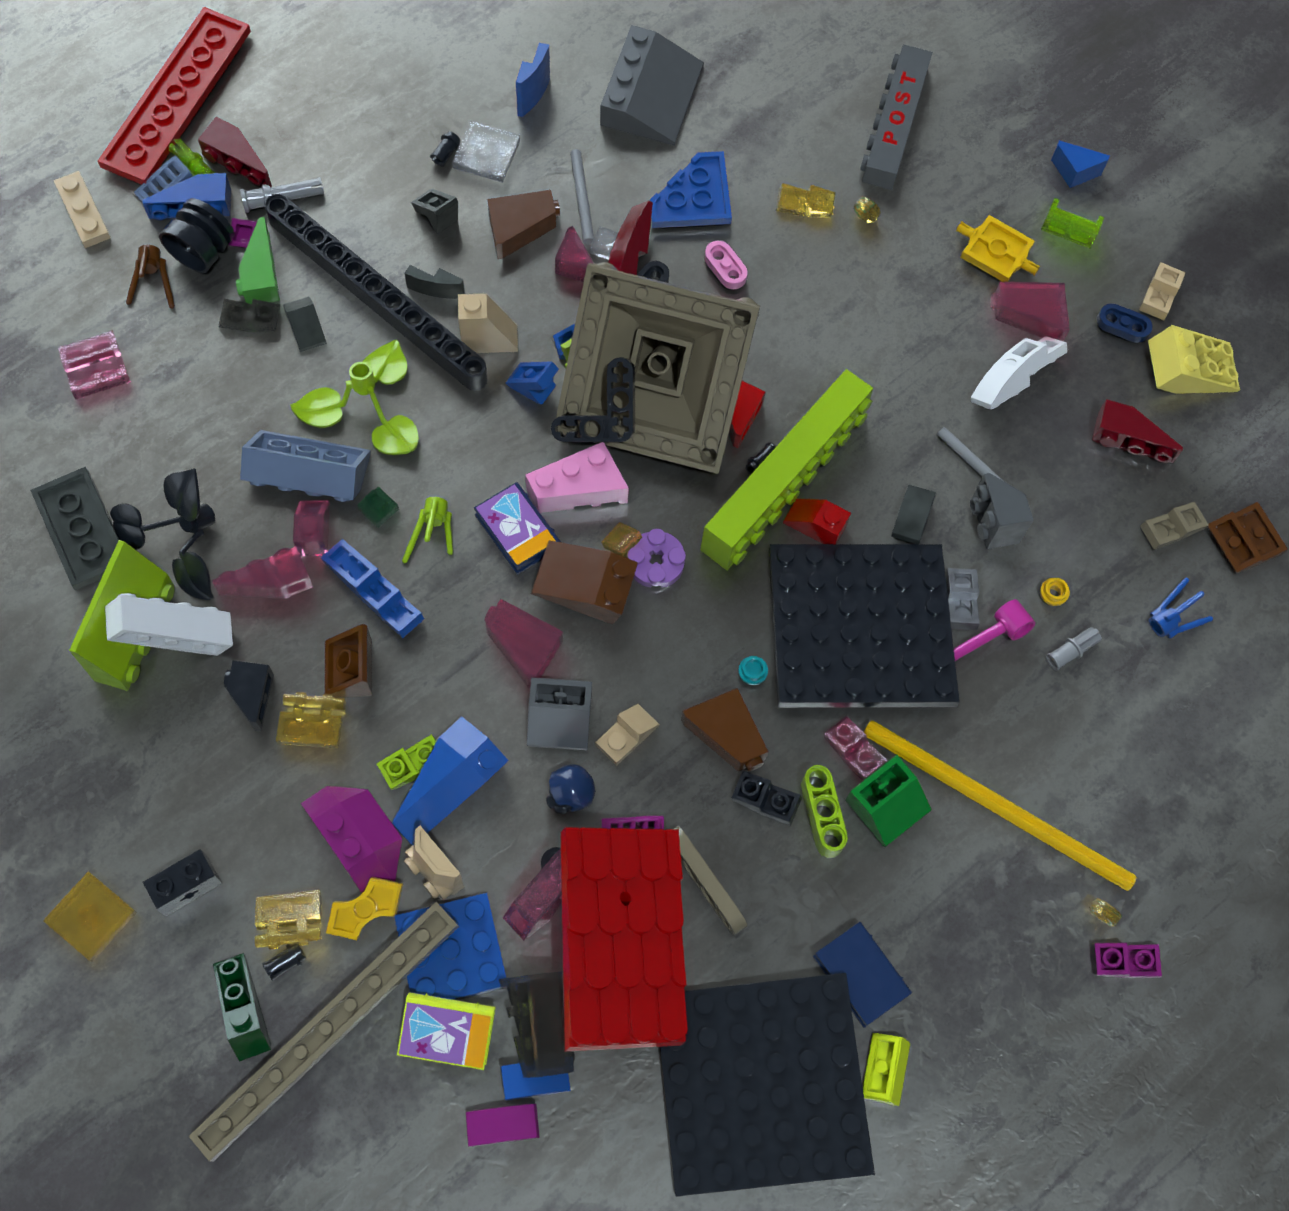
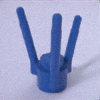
(1166, 621)

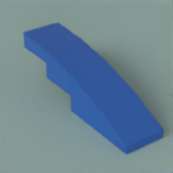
(372, 588)

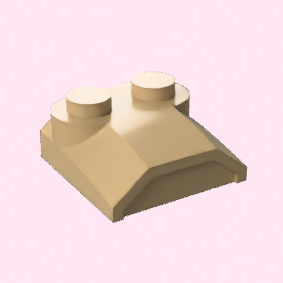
(433, 865)

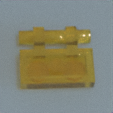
(310, 729)
(285, 911)

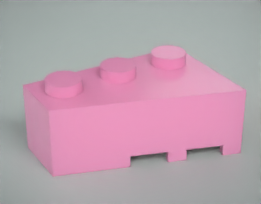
(577, 480)

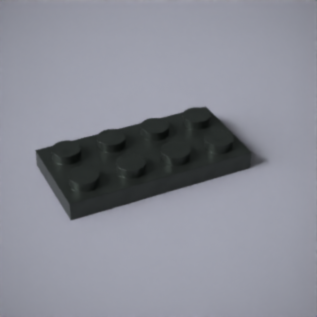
(77, 526)

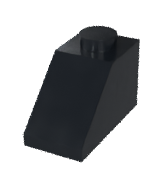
(250, 689)

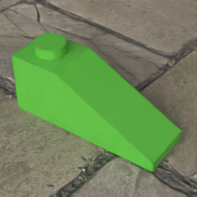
(257, 268)

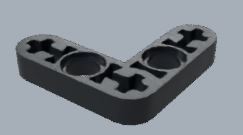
(608, 421)

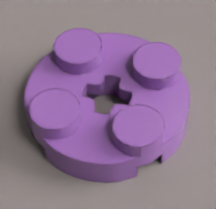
(672, 557)

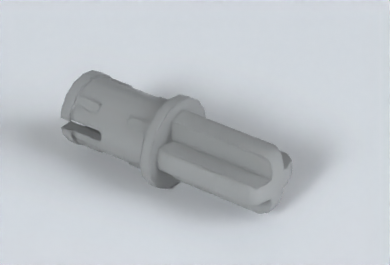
(1073, 648)

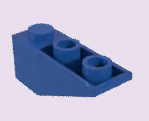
(209, 188)

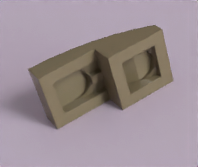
(1174, 526)

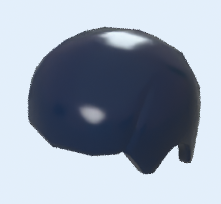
(572, 787)

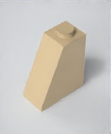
(485, 325)

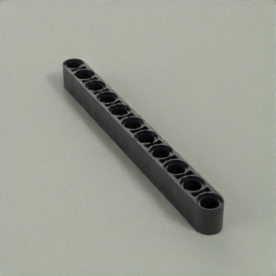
(380, 301)

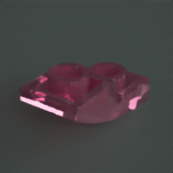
(854, 748)

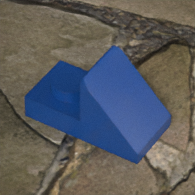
(534, 380)

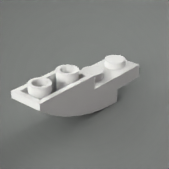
(1014, 368)

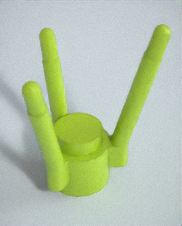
(433, 515)

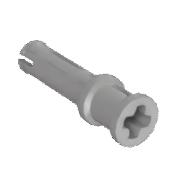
(256, 198)

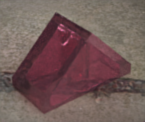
(572, 257)

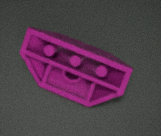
(356, 832)

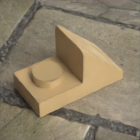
(626, 734)

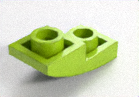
(404, 764)

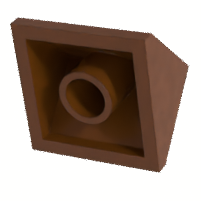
(349, 663)

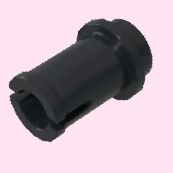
(445, 148)
(754, 462)
(284, 961)

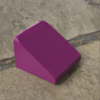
(243, 232)

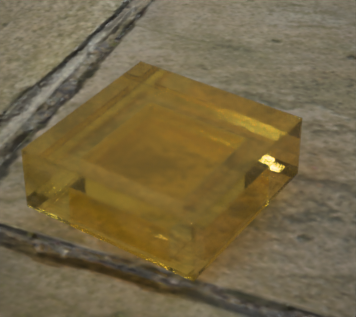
(621, 539)

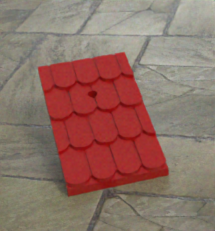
(622, 938)

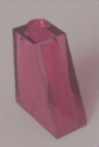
(1033, 308)
(523, 639)

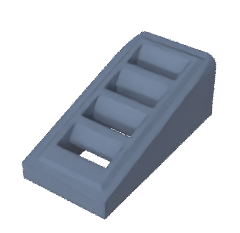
(164, 173)

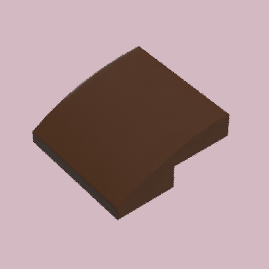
(1247, 538)

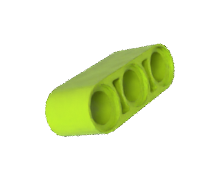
(826, 797)

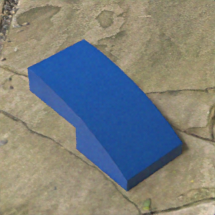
(518, 1087)

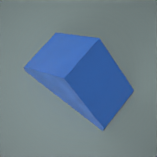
(1078, 163)

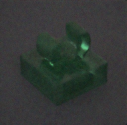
(378, 507)

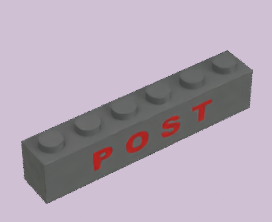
(897, 116)

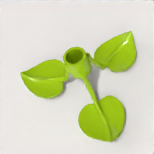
(388, 365)

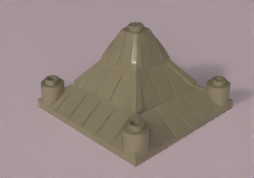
(685, 357)

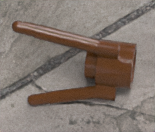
(148, 263)

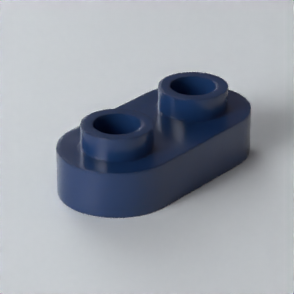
(1123, 322)

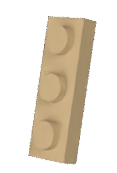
(82, 209)

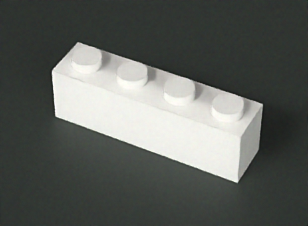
(168, 625)

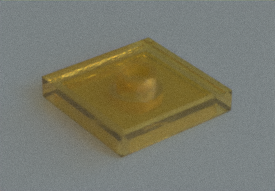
(89, 916)

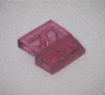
(94, 364)

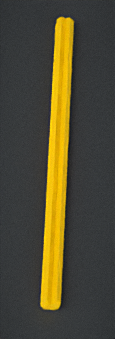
(1000, 806)

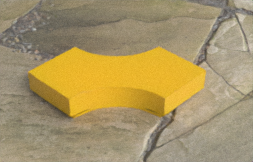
(377, 900)

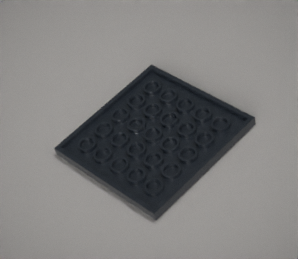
(862, 626)
(766, 1088)

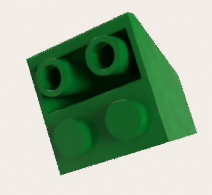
(889, 801)

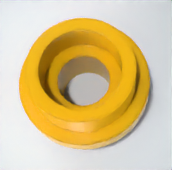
(1058, 585)

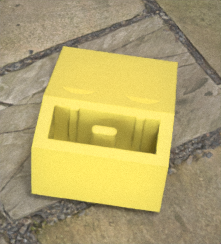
(1192, 362)

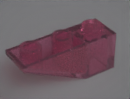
(269, 578)
(537, 901)

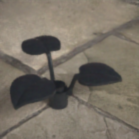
(181, 494)

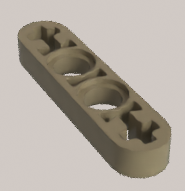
(710, 886)

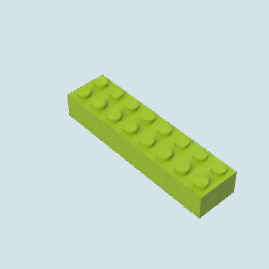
(786, 470)

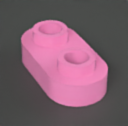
(727, 266)

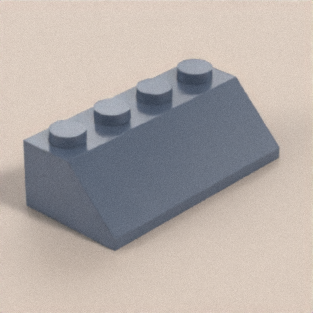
(304, 465)

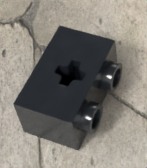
(182, 883)

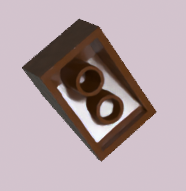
(585, 580)

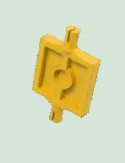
(997, 249)

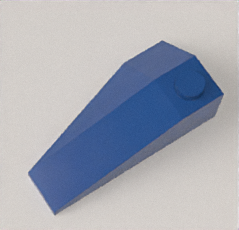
(453, 772)

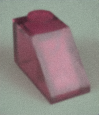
(311, 527)

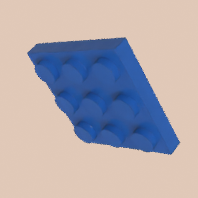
(467, 960)

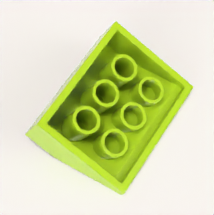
(111, 661)

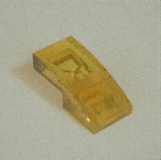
(807, 203)

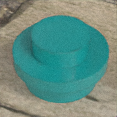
(753, 670)

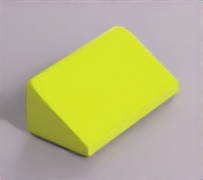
(886, 1068)

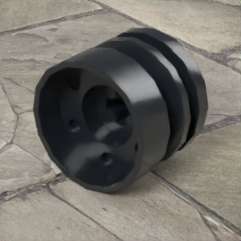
(197, 235)

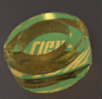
(867, 209)
(1105, 912)

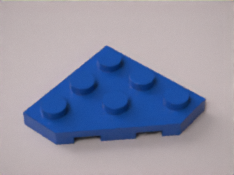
(695, 195)

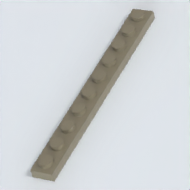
(322, 1032)

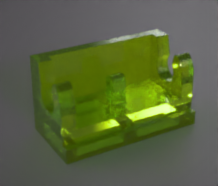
(1071, 226)

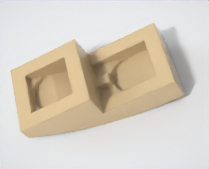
(1162, 291)

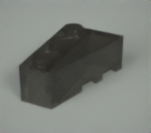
(539, 1018)

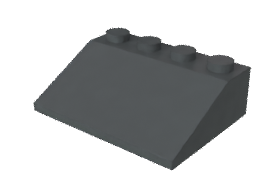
(650, 87)

